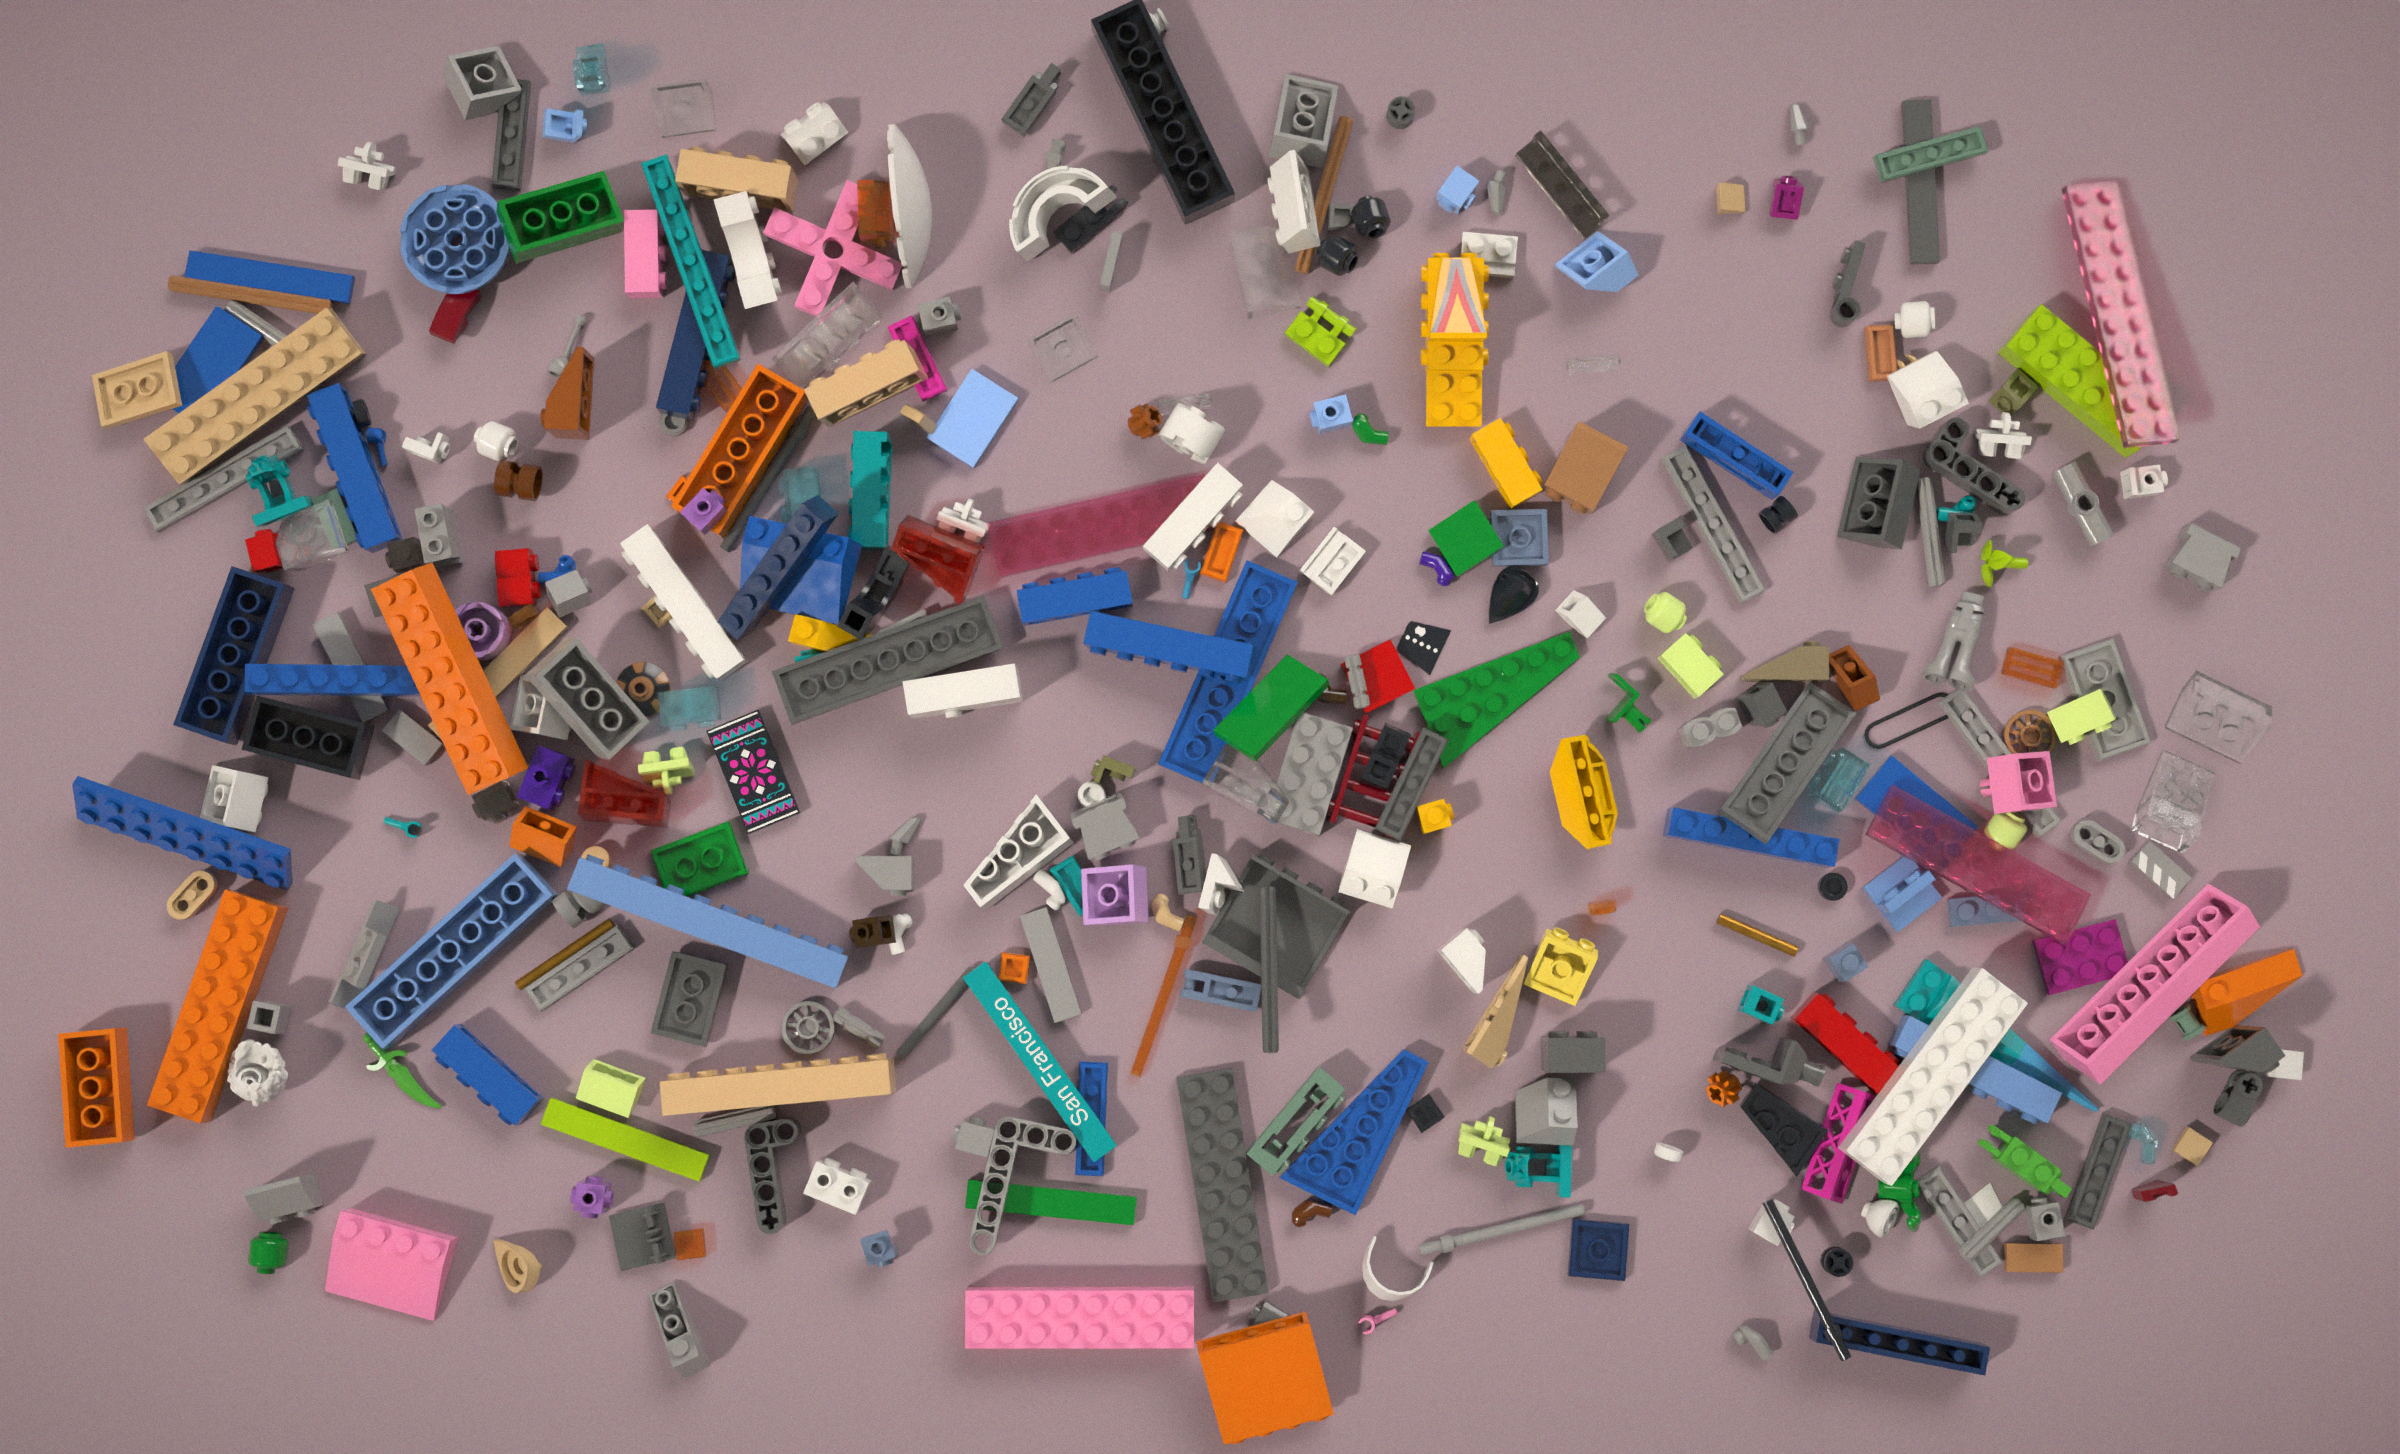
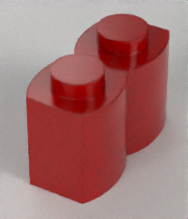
(516, 577)

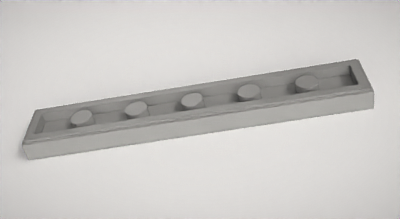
(219, 480)
(1713, 524)
(1986, 744)

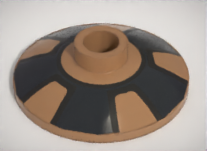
(654, 680)

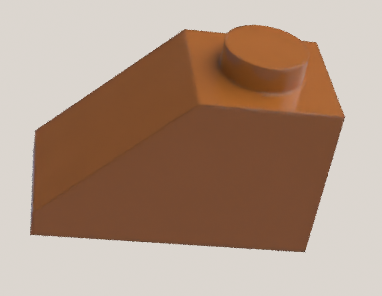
(1853, 678)

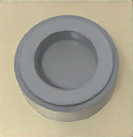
(672, 425)

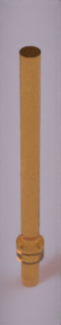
(1182, 943)

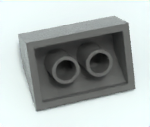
(1879, 502)
(2242, 1049)

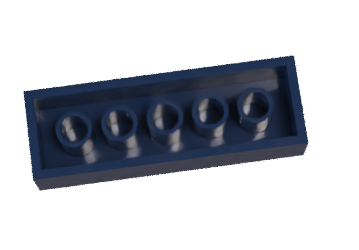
(238, 635)

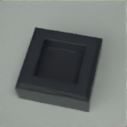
(1425, 1113)

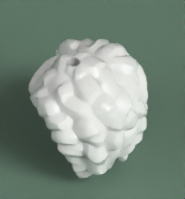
(256, 1072)

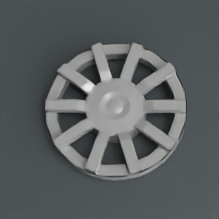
(808, 1027)

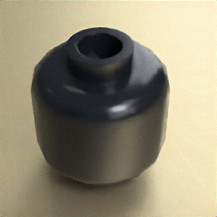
(1371, 217)
(1337, 255)

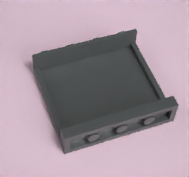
(1303, 924)

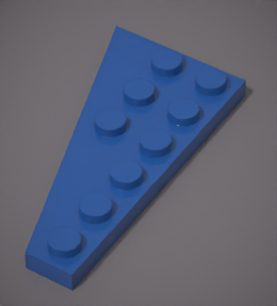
(1349, 1151)

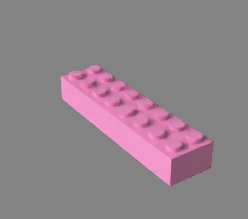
(2155, 983)
(1079, 1317)

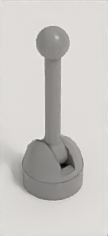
(559, 363)

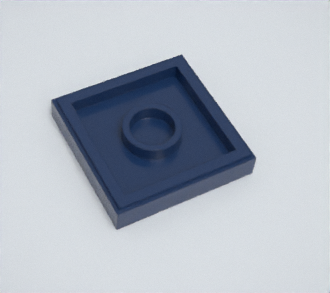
(1598, 1249)

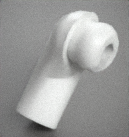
(901, 923)

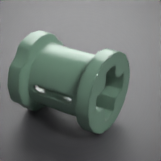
(2187, 1022)

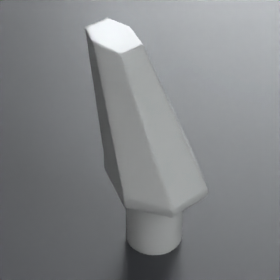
(1798, 124)
(1497, 192)
(903, 835)

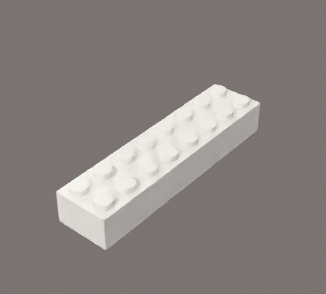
(1932, 1075)

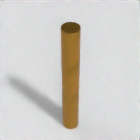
(1757, 934)

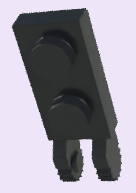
(1086, 224)

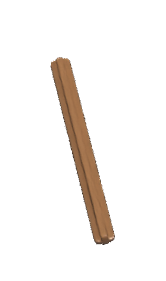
(1326, 186)
(248, 294)

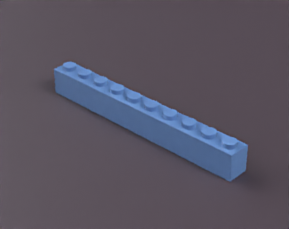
(707, 922)

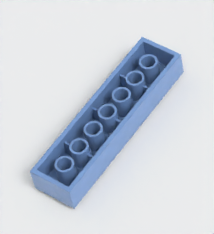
(452, 951)

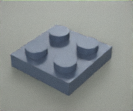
(1523, 536)

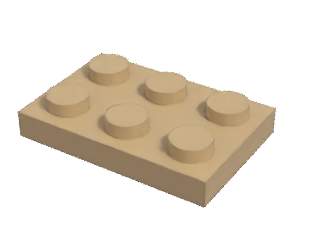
(136, 390)

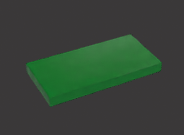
(1271, 707)

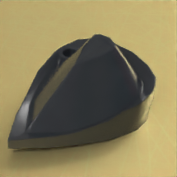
(1511, 594)

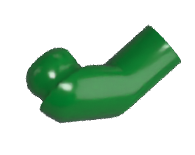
(1366, 433)

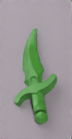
(398, 1072)

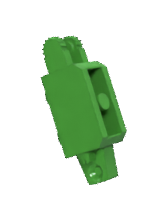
(2025, 1163)

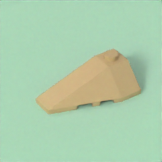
(1493, 1030)

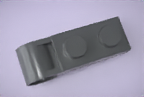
(1843, 285)

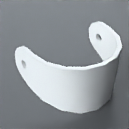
(1379, 1290)

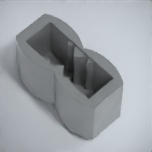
(1705, 729)

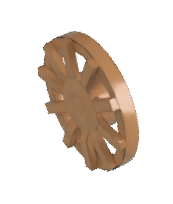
(2029, 735)

